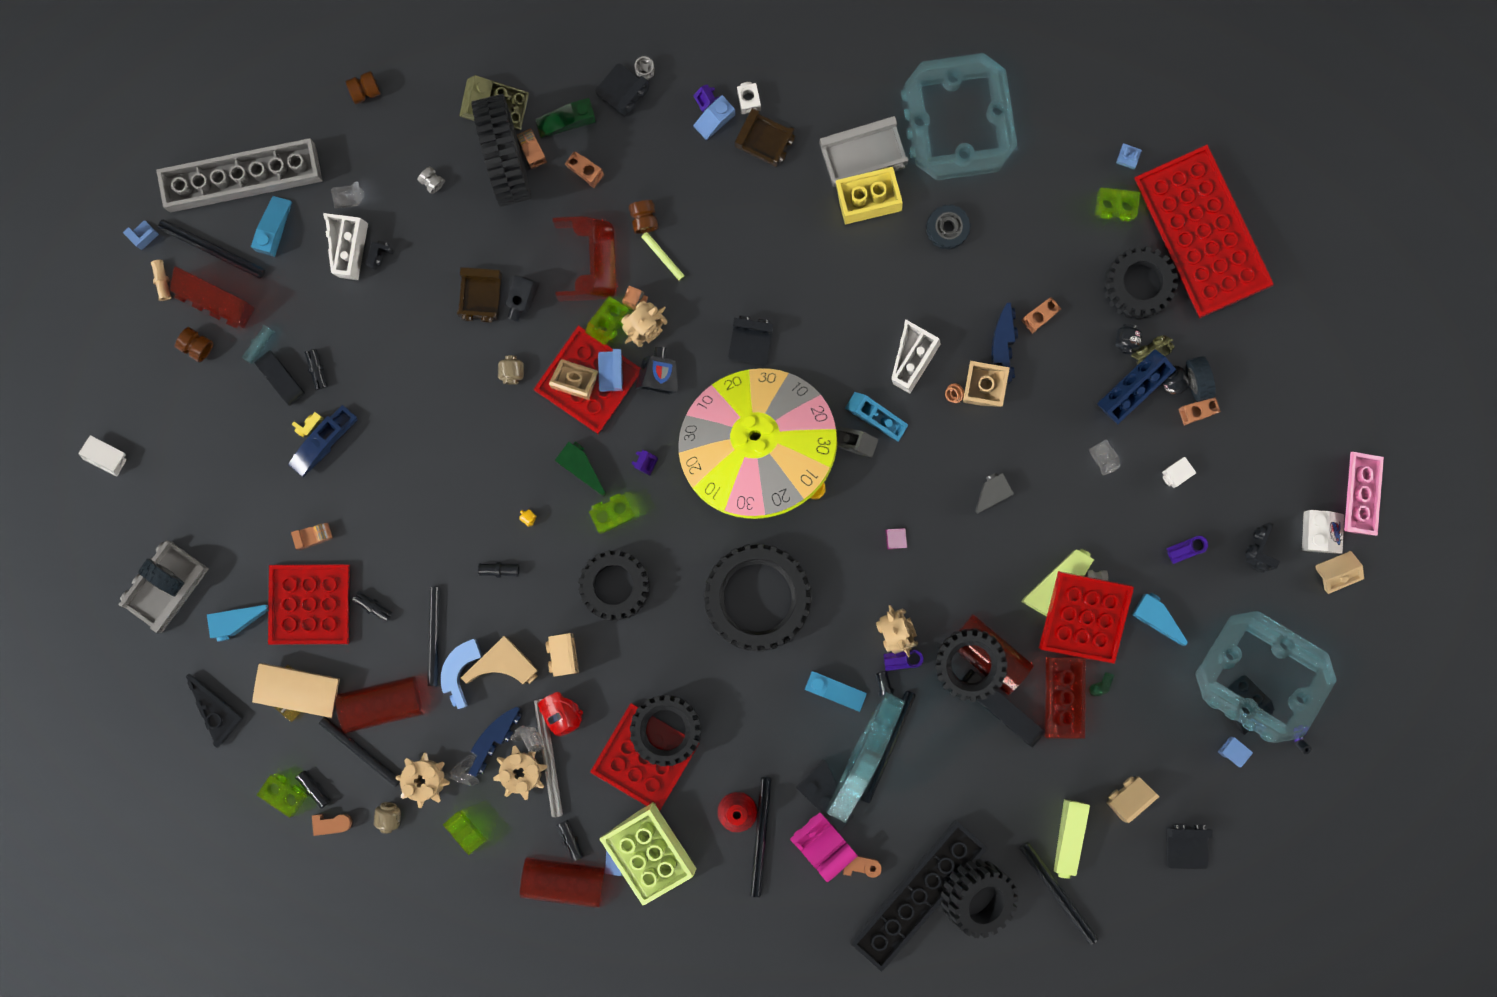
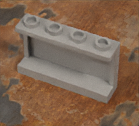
(863, 150)
(155, 605)

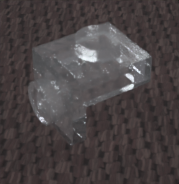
(347, 196)
(1105, 457)
(530, 737)

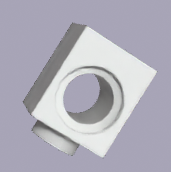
(747, 105)
(1178, 472)

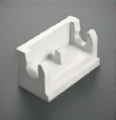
(103, 455)

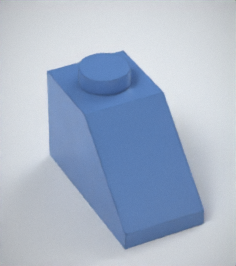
(714, 117)

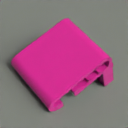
(823, 847)

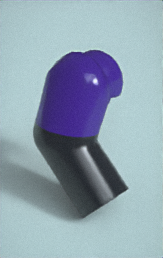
(1303, 745)

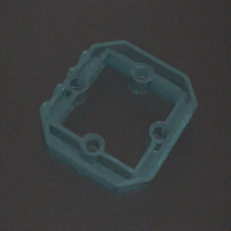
(962, 68)
(1299, 649)
(865, 757)

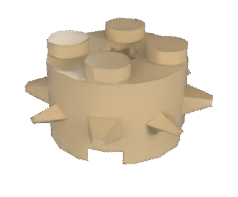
(643, 323)
(897, 631)
(509, 777)
(411, 783)

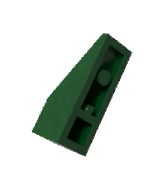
(566, 118)
(578, 464)

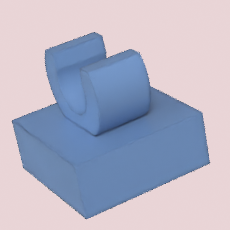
(1128, 156)

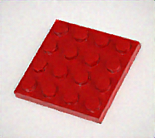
(596, 412)
(308, 604)
(1086, 617)
(629, 772)

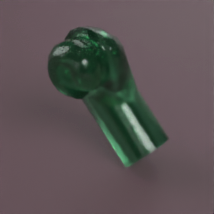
(1102, 687)

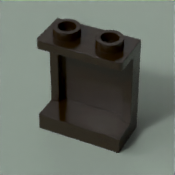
(764, 138)
(479, 294)

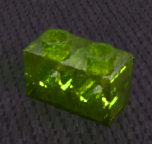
(1117, 198)
(605, 319)
(614, 519)
(279, 800)
(464, 832)

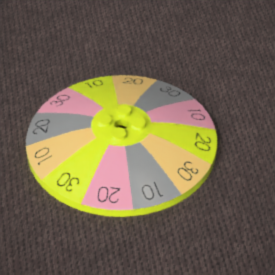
(763, 474)

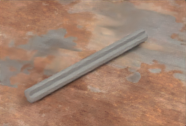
(548, 759)

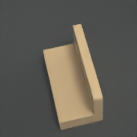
(1340, 572)

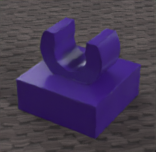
(705, 97)
(645, 462)

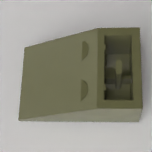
(481, 88)

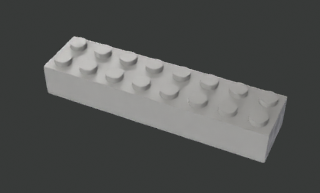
(239, 175)

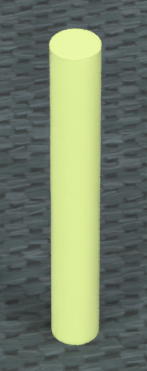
(663, 256)

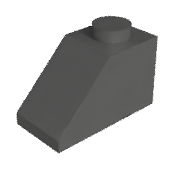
(856, 441)
(993, 492)

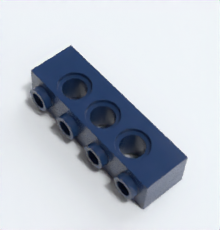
(1136, 386)

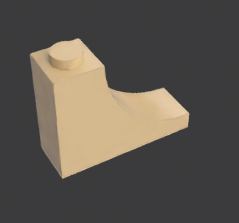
(506, 659)

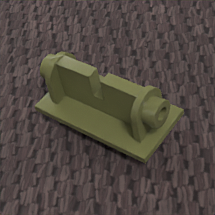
(1160, 343)

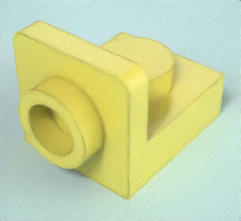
(311, 423)

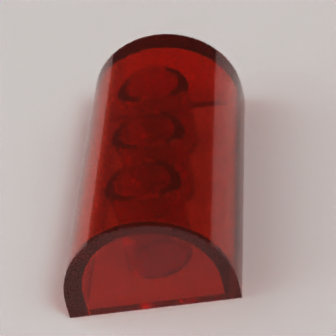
(1017, 665)
(1065, 697)
(378, 704)
(562, 882)

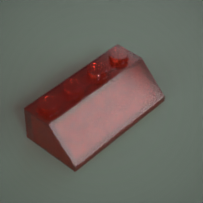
(211, 298)

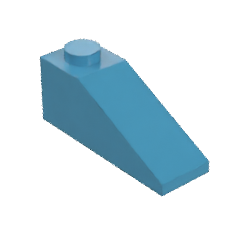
(271, 226)
(876, 416)
(1157, 616)
(231, 622)
(835, 691)

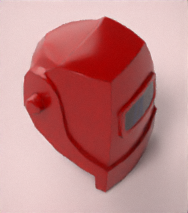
(560, 714)

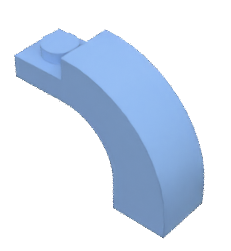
(452, 669)

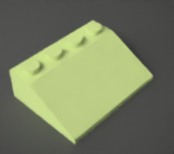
(648, 854)

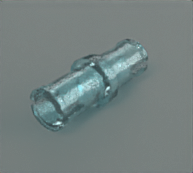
(257, 344)

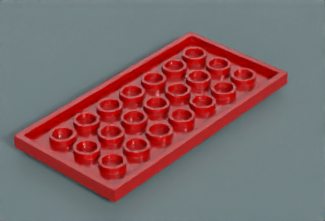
(1203, 231)

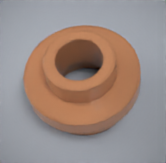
(951, 395)

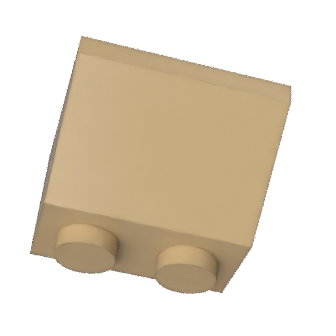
(986, 384)
(562, 655)
(1131, 799)

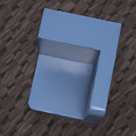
(141, 235)
(1235, 751)

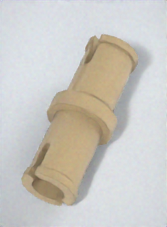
(161, 280)

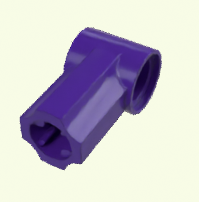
(1185, 549)
(900, 660)

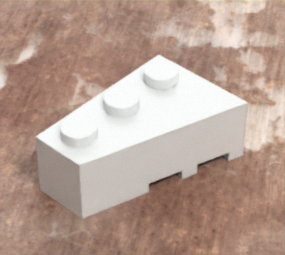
(346, 244)
(914, 355)

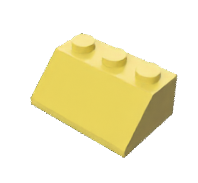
(869, 195)

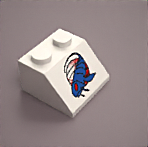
(1323, 531)

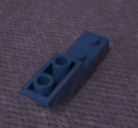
(1004, 335)
(321, 440)
(497, 732)

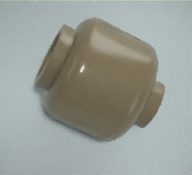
(510, 370)
(387, 817)

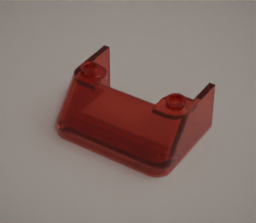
(602, 277)

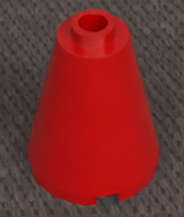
(737, 802)

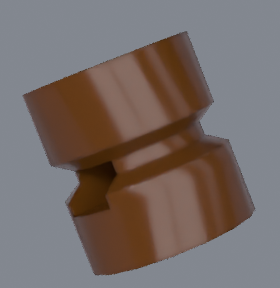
(363, 87)
(643, 216)
(191, 343)

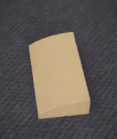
(295, 690)

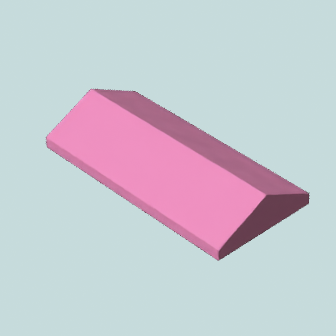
(1363, 494)

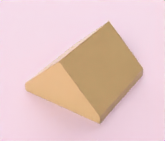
(574, 379)

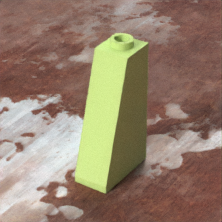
(1040, 597)
(1070, 838)

